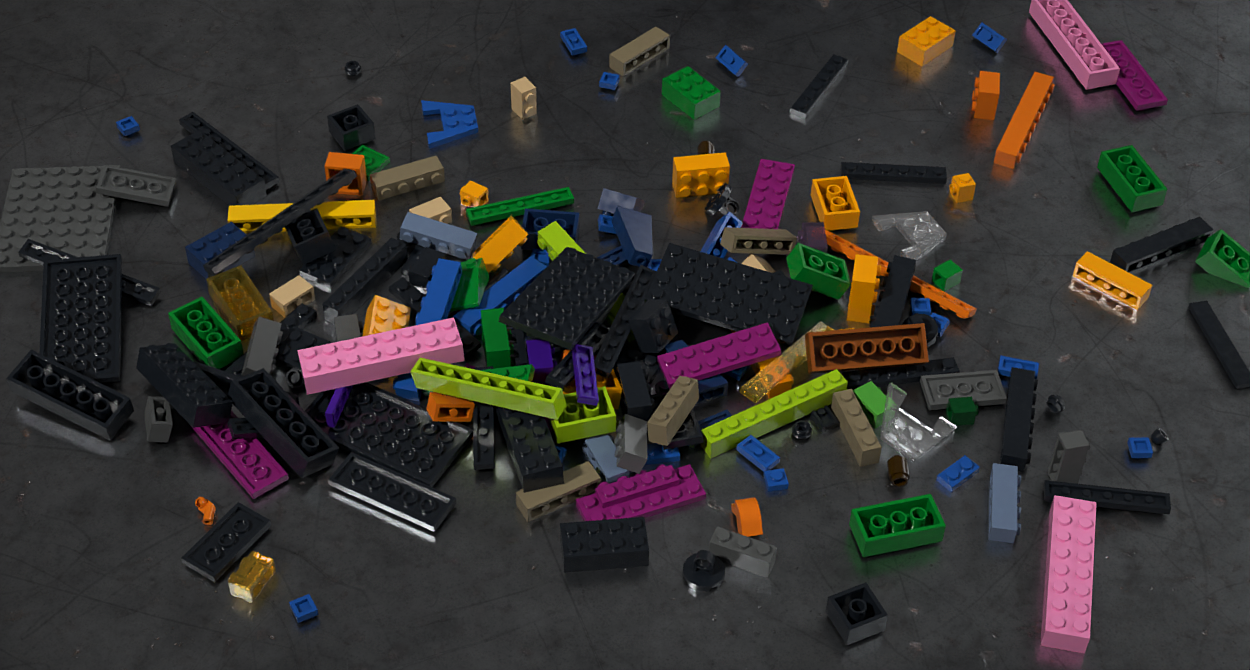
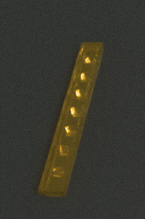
(779, 368)

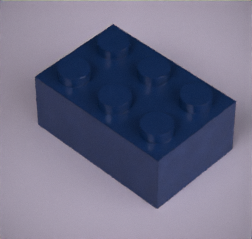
(537, 219)
(212, 245)

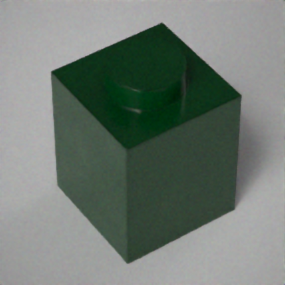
(961, 411)

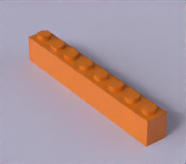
(1024, 120)

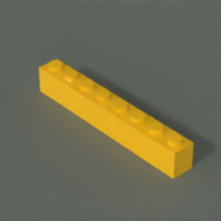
(334, 214)

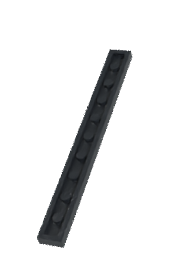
(275, 224)

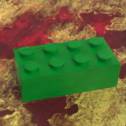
(1132, 178)
(206, 334)
(897, 525)

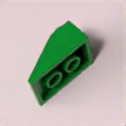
(1225, 259)
(471, 285)

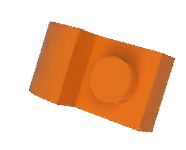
(748, 516)

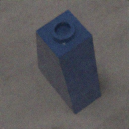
(634, 234)
(709, 388)

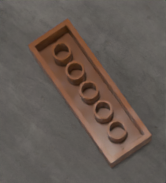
(866, 348)

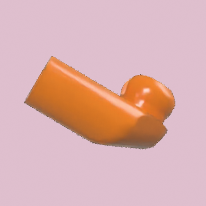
(207, 509)

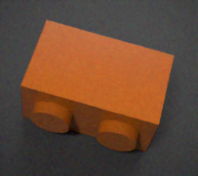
(449, 408)

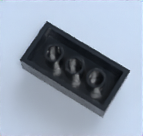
(604, 544)

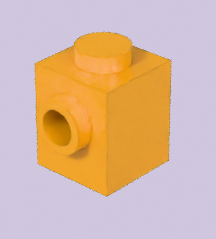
(962, 187)
(474, 195)

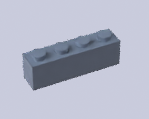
(438, 236)
(601, 452)
(1003, 503)

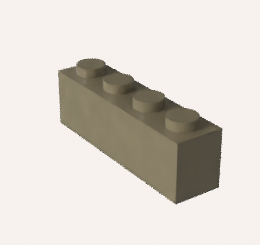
(639, 51)
(407, 177)
(758, 240)
(673, 410)
(856, 428)
(578, 483)

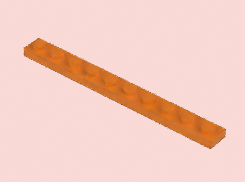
(945, 300)

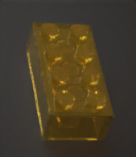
(238, 300)

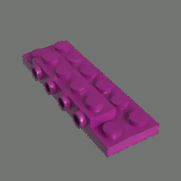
(643, 494)

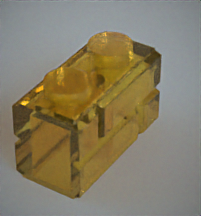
(251, 576)

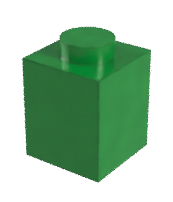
(947, 275)

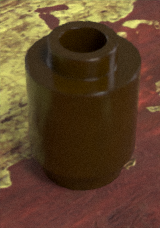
(705, 147)
(898, 470)

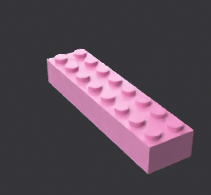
(1075, 42)
(379, 355)
(1069, 575)

